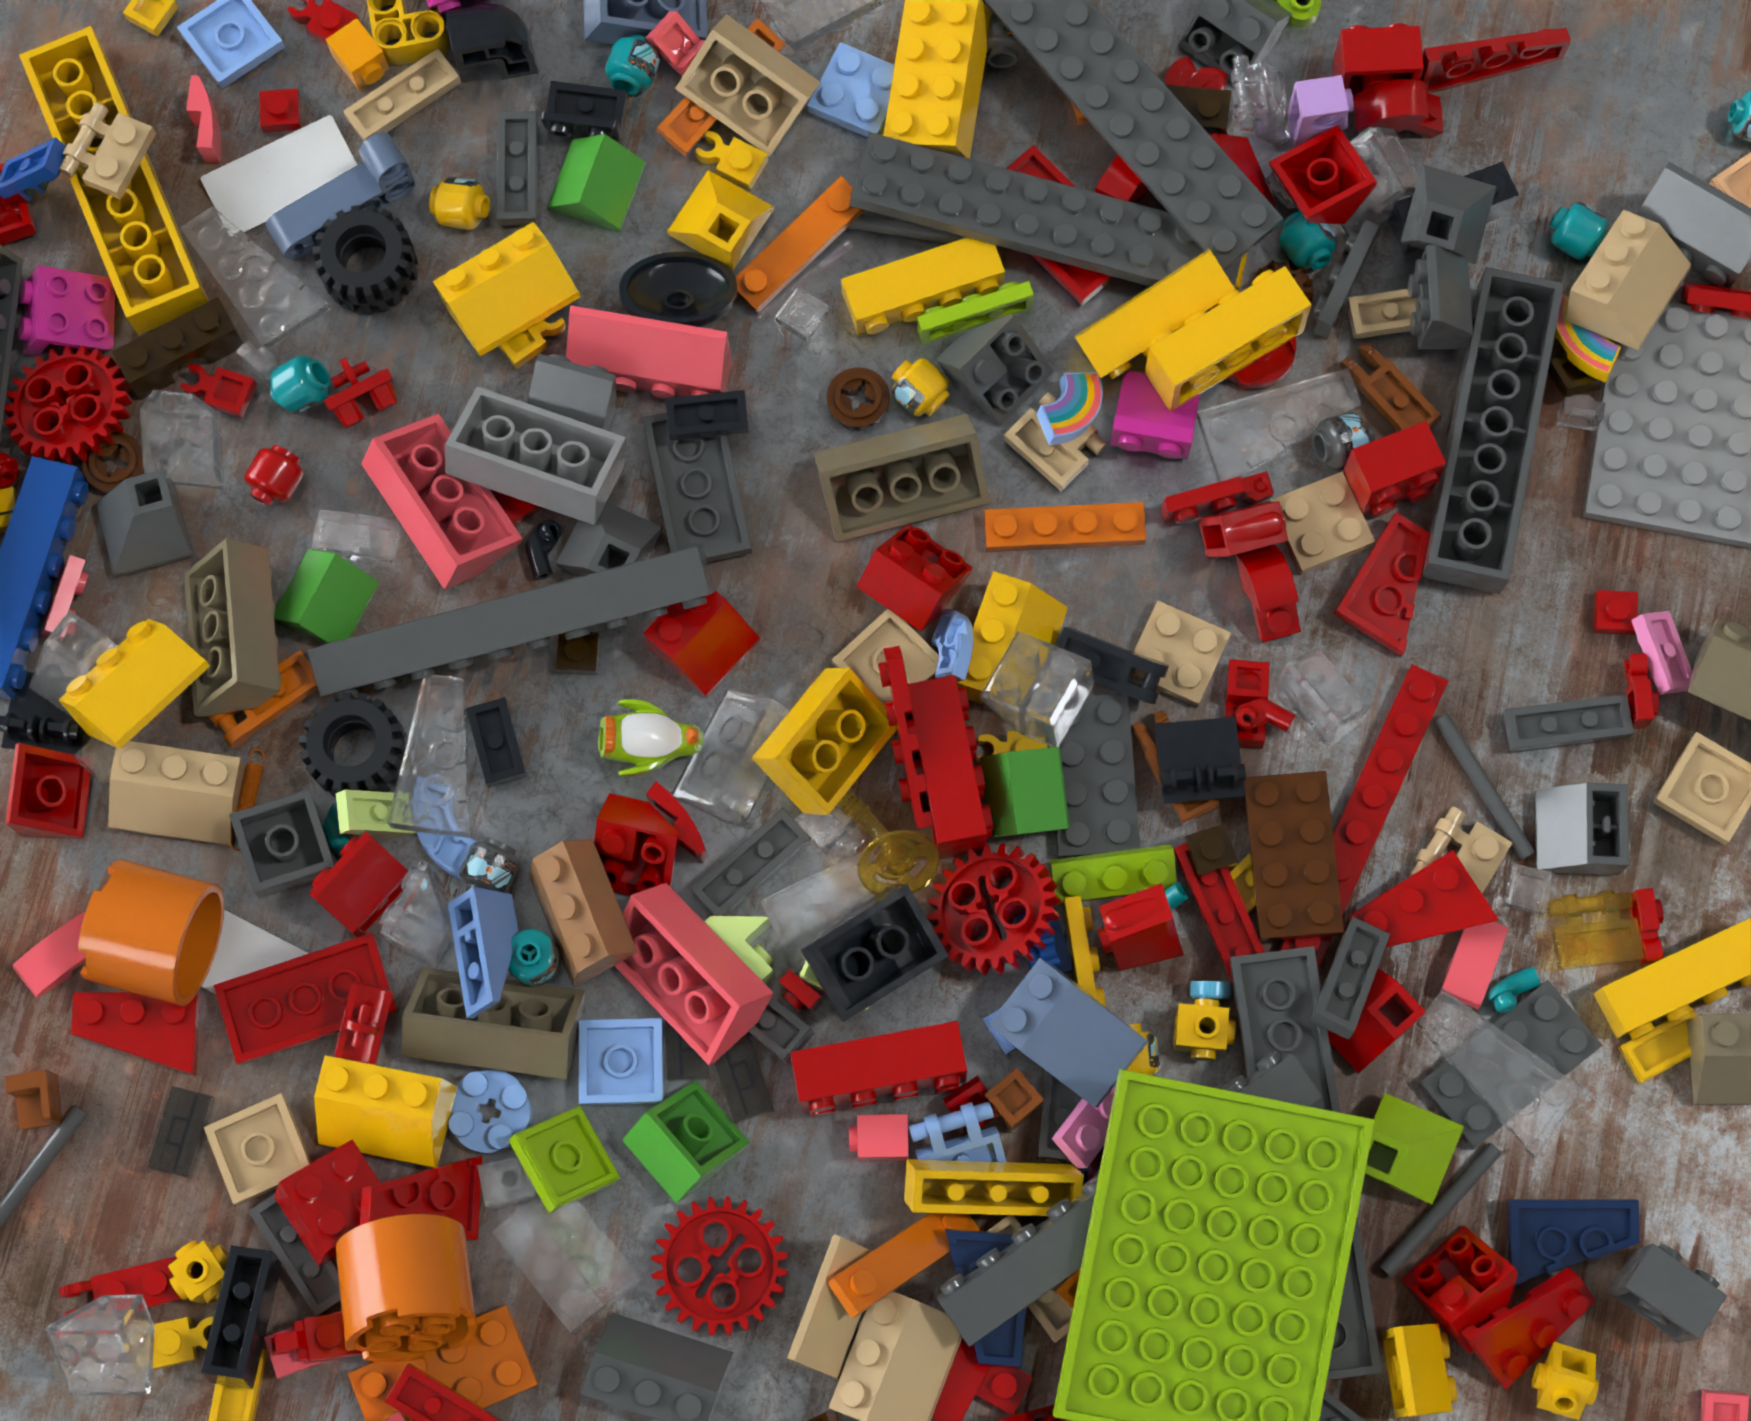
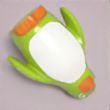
(646, 738)

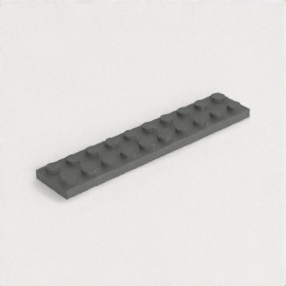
(1143, 123)
(1021, 212)
(1274, 1012)

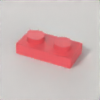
(71, 582)

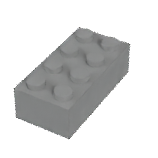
(535, 455)

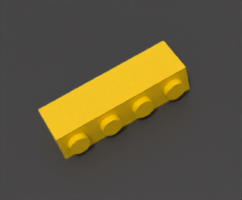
(920, 282)
(1159, 308)
(1678, 981)
(989, 1187)

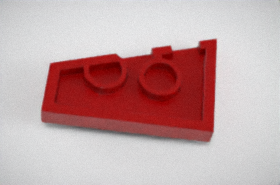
(1385, 586)
(1429, 904)
(140, 1026)
(443, 1191)
(1526, 1331)

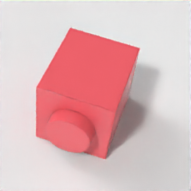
(880, 1138)

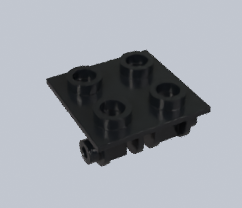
(39, 723)
(1199, 760)

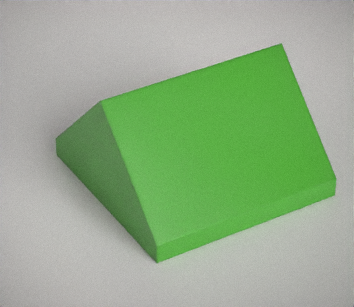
(597, 182)
(325, 597)
(1025, 791)

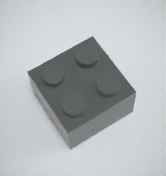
(282, 843)
(1668, 1292)

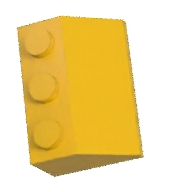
(506, 289)
(1008, 608)
(132, 683)
(383, 1110)

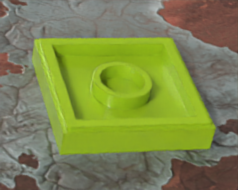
(564, 1159)

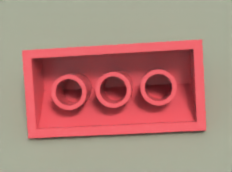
(650, 353)
(448, 519)
(690, 973)

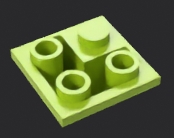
(1411, 1148)

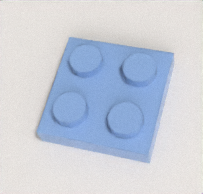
(230, 39)
(854, 91)
(621, 1061)

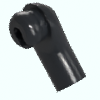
(539, 546)

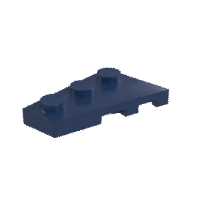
(1563, 1232)
(1005, 1342)

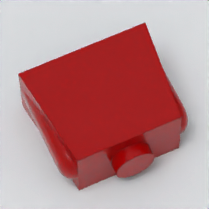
(1243, 529)
(1140, 929)

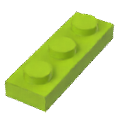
(974, 311)
(1114, 872)

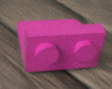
(66, 310)
(1147, 424)

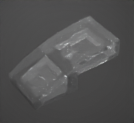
(356, 535)

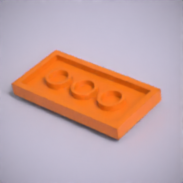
(482, 1370)

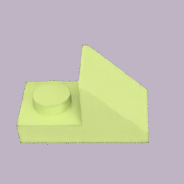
(366, 812)
(738, 934)

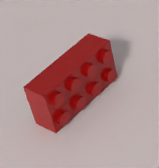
(948, 767)
(879, 1068)

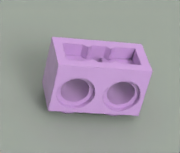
(1317, 107)

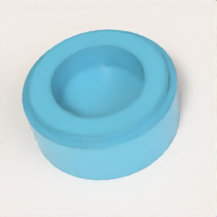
(1211, 990)

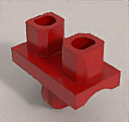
(344, 402)
(363, 1023)

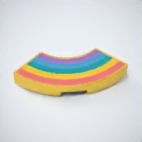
(1584, 348)

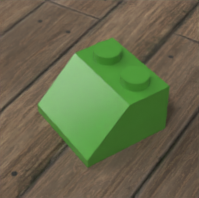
(685, 1141)

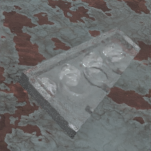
(257, 285)
(1266, 424)
(434, 768)
(1509, 1077)

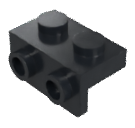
(584, 110)

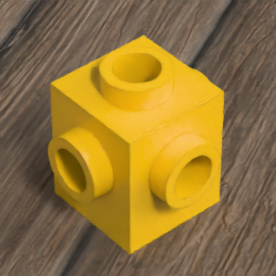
(1191, 1039)
(208, 1285)
(1566, 1381)

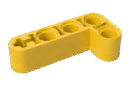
(409, 29)

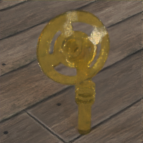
(893, 851)

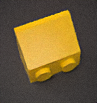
(1418, 1370)

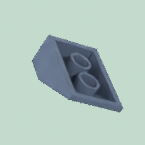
(613, 19)
(1068, 1032)

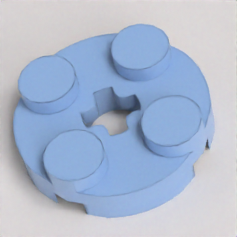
(479, 1089)

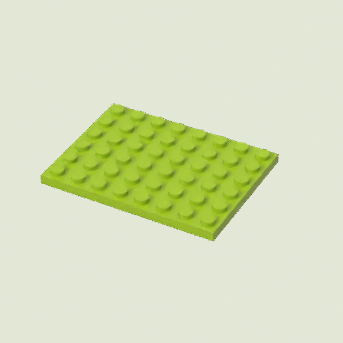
(1212, 1257)

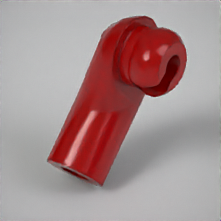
(1262, 712)

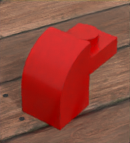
(1399, 106)
(1271, 590)

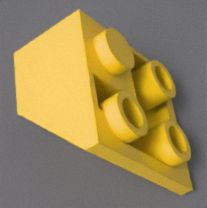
(720, 220)

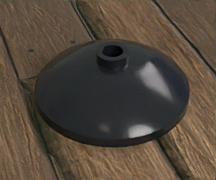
(678, 288)

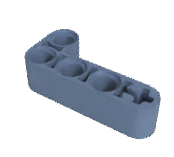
(377, 181)

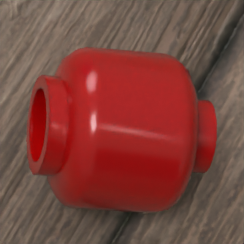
(273, 475)

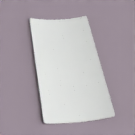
(278, 173)
(246, 949)

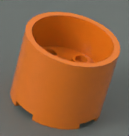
(152, 932)
(405, 1287)

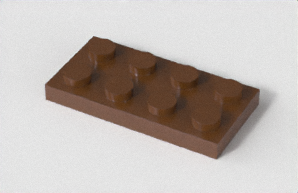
(1293, 856)

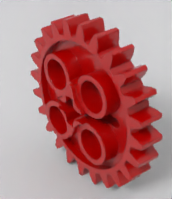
(68, 405)
(1027, 893)
(689, 1243)

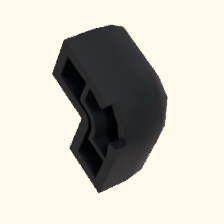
(491, 35)

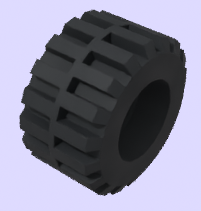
(358, 231)
(336, 721)

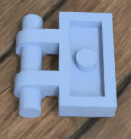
(975, 1146)

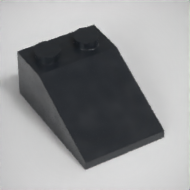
(873, 950)

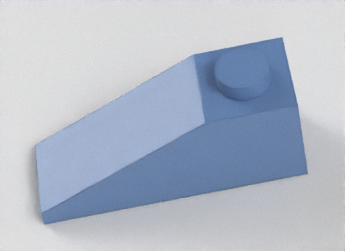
(482, 936)

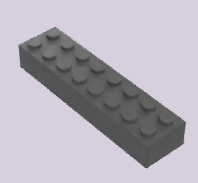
(1493, 431)

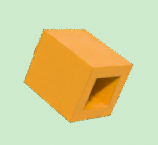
(358, 54)

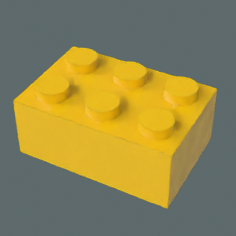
(825, 741)

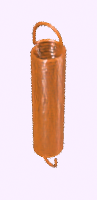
(250, 786)

